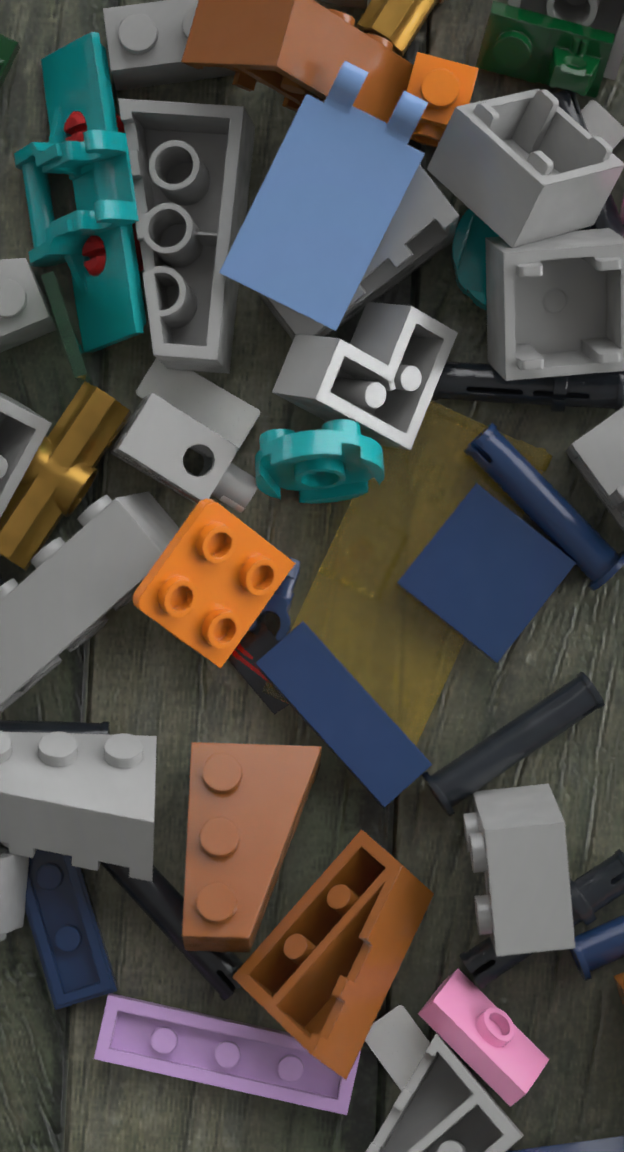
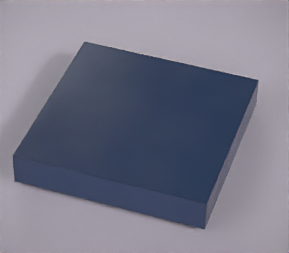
(485, 573)

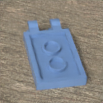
(326, 201)

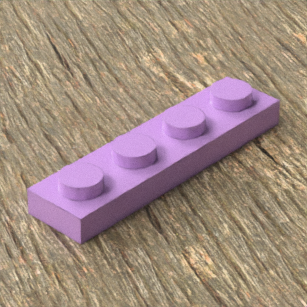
(219, 1053)

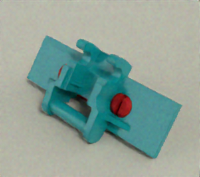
(101, 235)

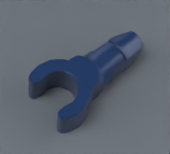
(281, 602)

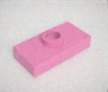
(484, 1037)

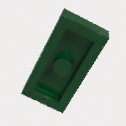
(544, 49)

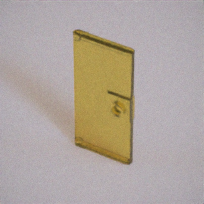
(354, 603)

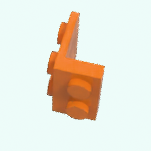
(212, 581)

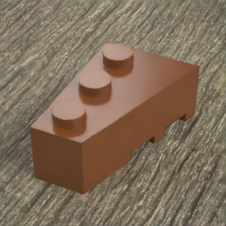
(295, 51)
(238, 834)
(338, 952)

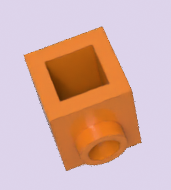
(443, 87)

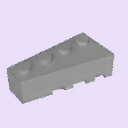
(190, 203)
(80, 797)

